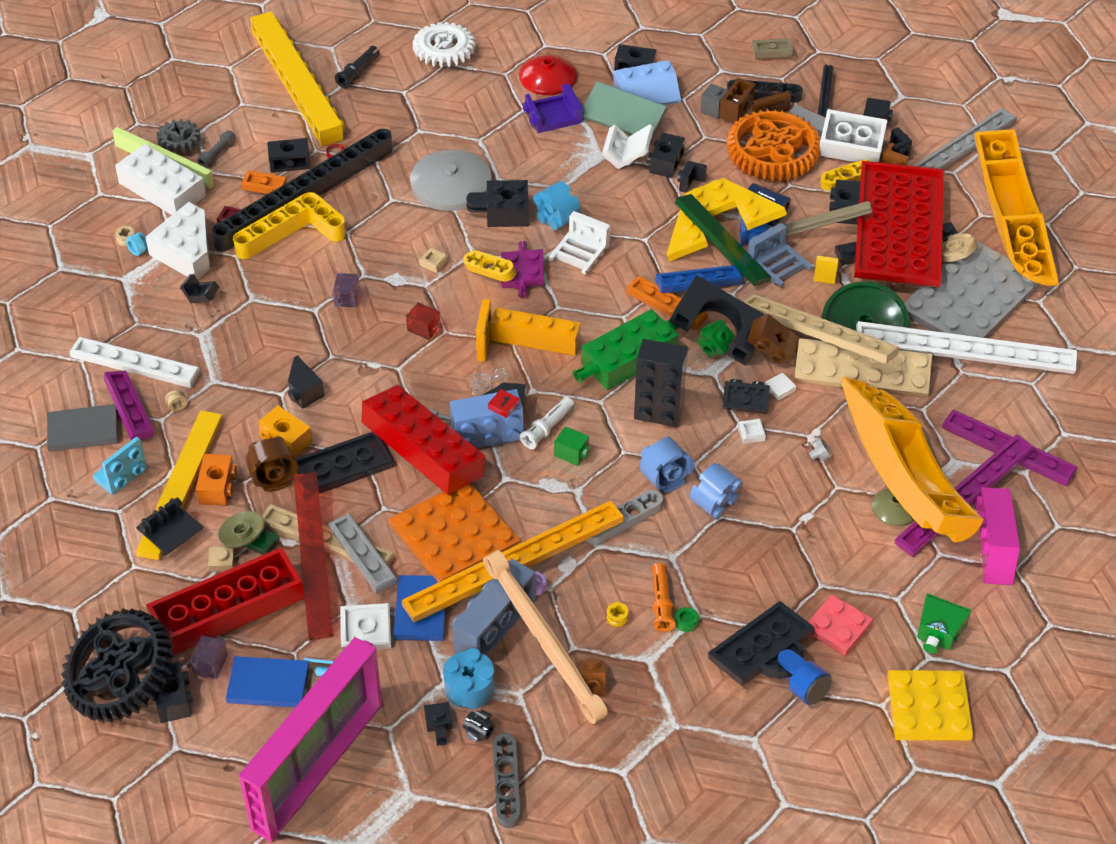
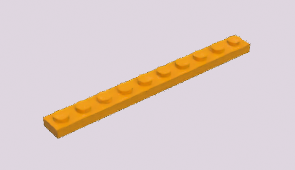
(527, 553)

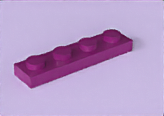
(128, 405)

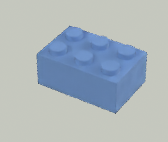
(482, 426)

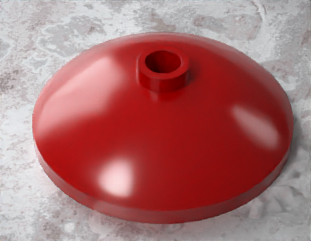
(547, 74)

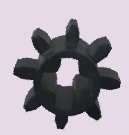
(479, 725)

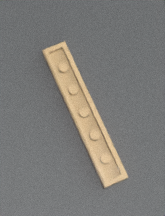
(286, 524)

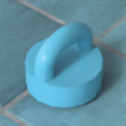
(137, 243)

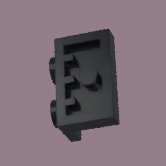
(746, 396)

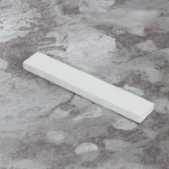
(135, 362)

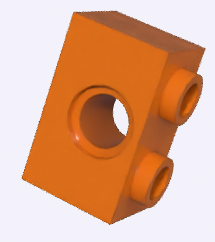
(215, 479)

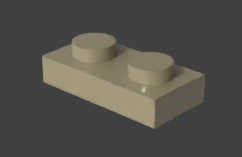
(772, 48)

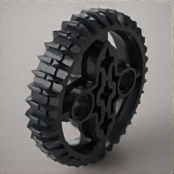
(117, 665)

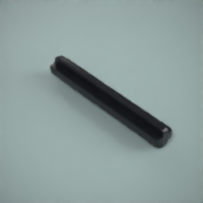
(825, 91)

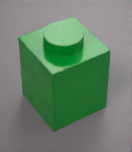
(572, 446)

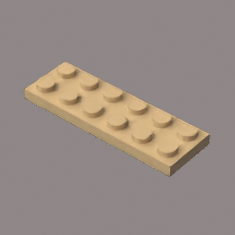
(827, 364)

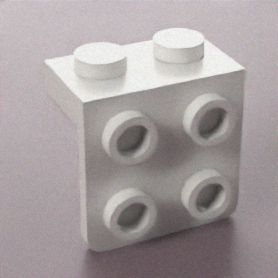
(622, 149)

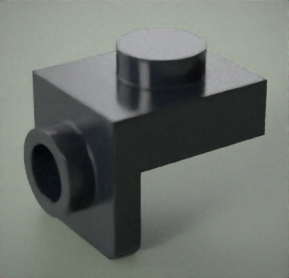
(901, 141)
(691, 172)
(198, 291)

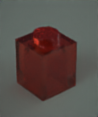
(423, 321)

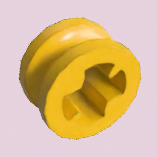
(618, 621)

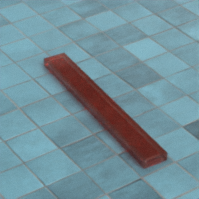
(313, 556)

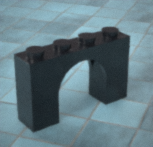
(705, 297)

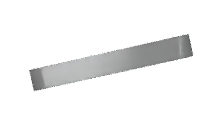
(630, 520)

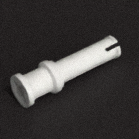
(541, 427)

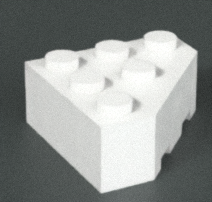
(182, 241)

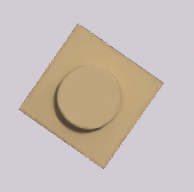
(220, 558)

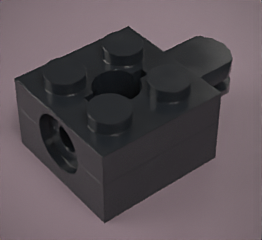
(504, 203)

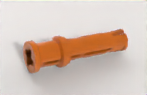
(662, 605)

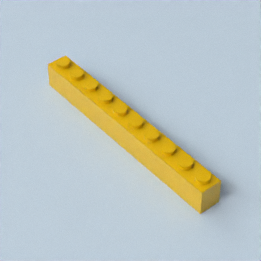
(297, 79)

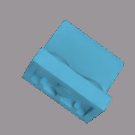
(122, 467)

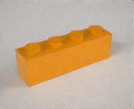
(535, 331)

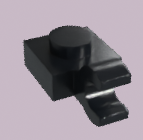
(438, 720)

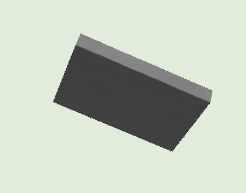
(82, 427)

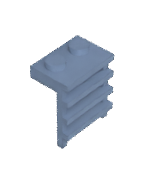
(770, 247)

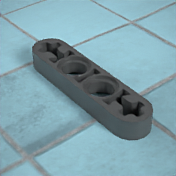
(506, 780)

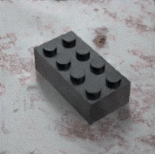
(660, 382)

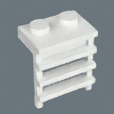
(587, 235)

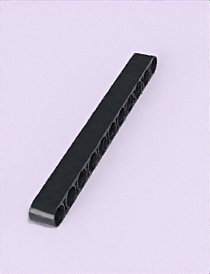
(316, 180)

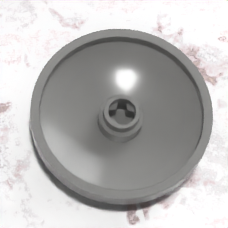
(447, 178)

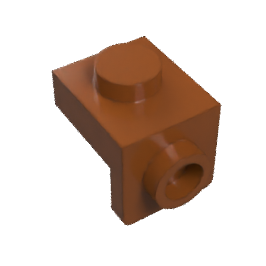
(889, 156)
(594, 675)

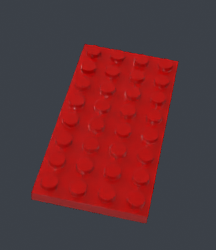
(905, 227)

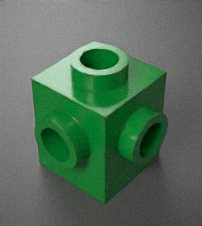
(715, 338)

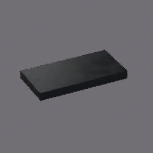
(346, 461)

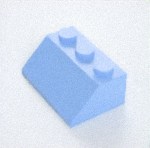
(650, 81)

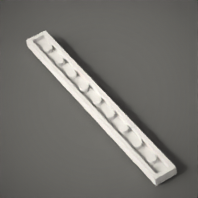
(974, 348)

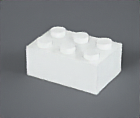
(852, 136)

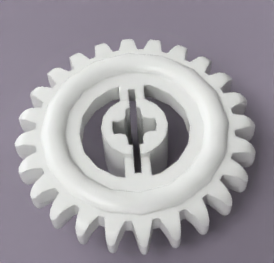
(443, 48)

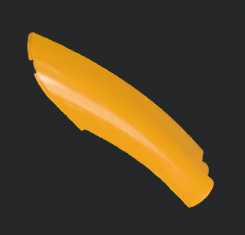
(1014, 207)
(906, 462)

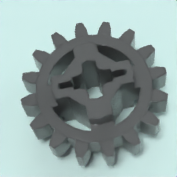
(179, 136)

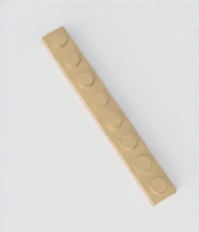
(825, 330)

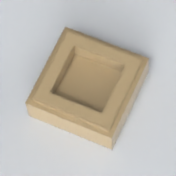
(433, 260)

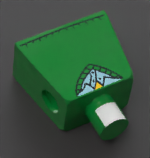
(941, 623)

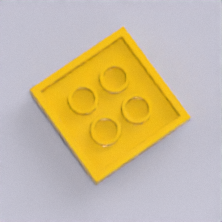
(929, 705)

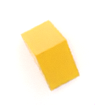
(826, 269)

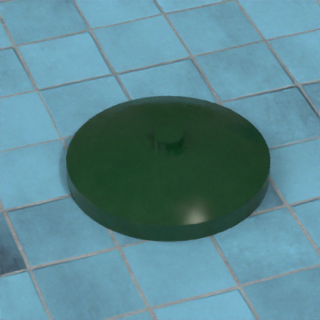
(865, 303)

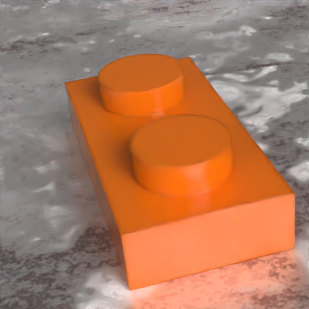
(262, 182)

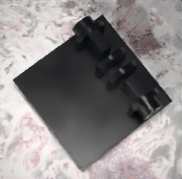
(169, 526)

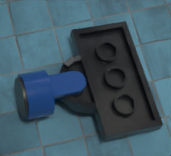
(775, 649)

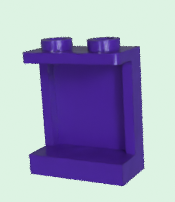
(554, 111)

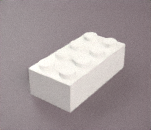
(160, 179)

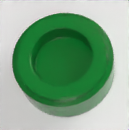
(686, 619)

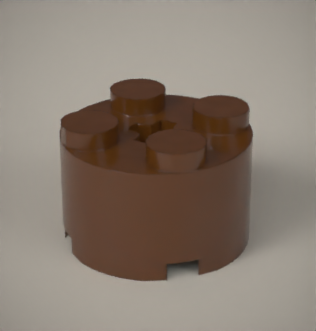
(271, 464)

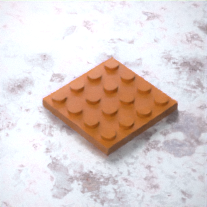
(453, 531)

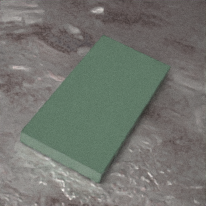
(625, 110)

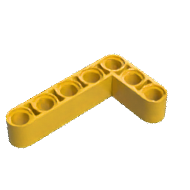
(287, 220)

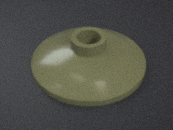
(889, 509)
(241, 529)

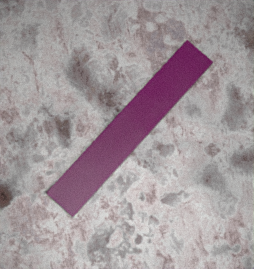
(993, 440)

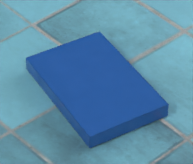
(429, 628)
(267, 681)

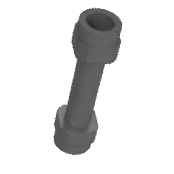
(226, 139)

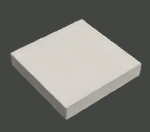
(366, 623)

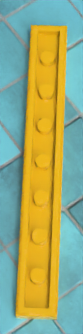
(185, 470)

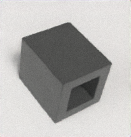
(711, 100)

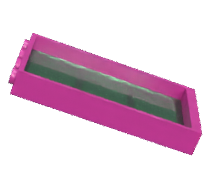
(311, 739)

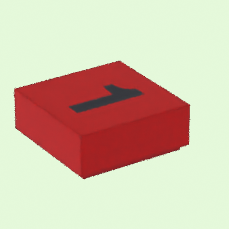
(503, 403)

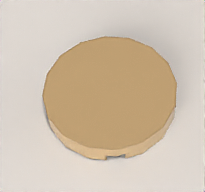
(958, 247)

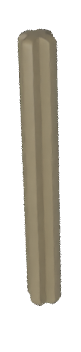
(828, 218)

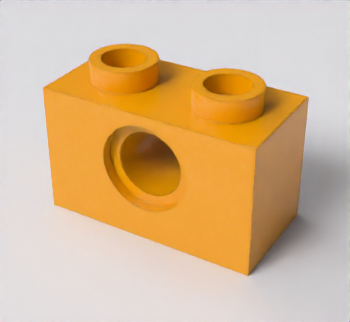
(285, 425)

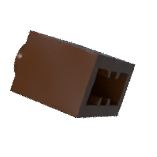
(737, 100)
(773, 339)

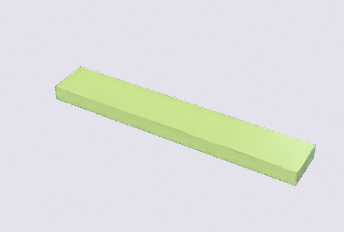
(131, 142)

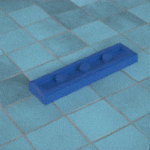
(681, 280)

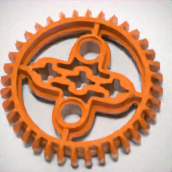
(773, 145)

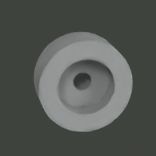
(821, 450)

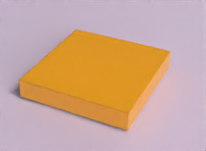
(483, 330)

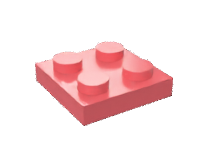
(839, 624)

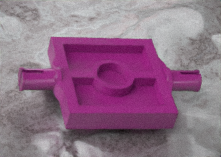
(529, 268)

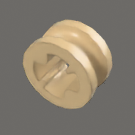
(121, 232)
(176, 400)

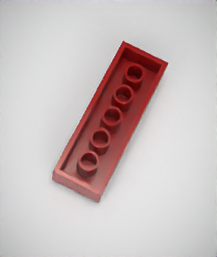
(423, 439)
(228, 599)

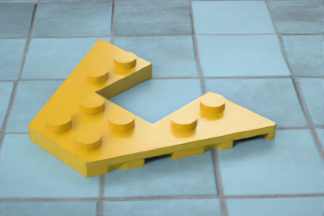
(717, 198)

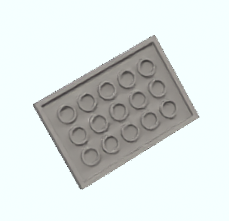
(972, 295)

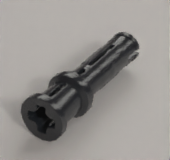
(352, 70)

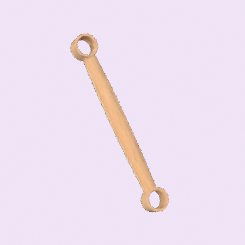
(591, 704)

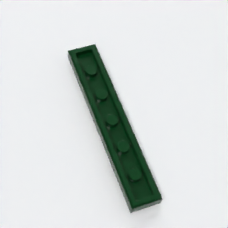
(722, 239)

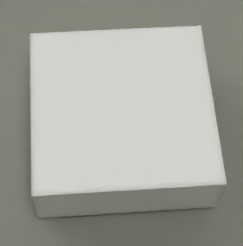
(781, 386)
(751, 431)

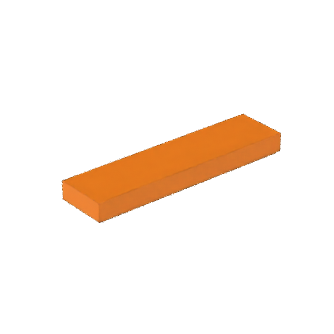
(665, 302)

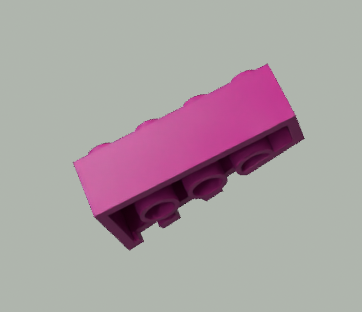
(997, 535)

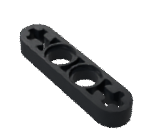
(765, 87)

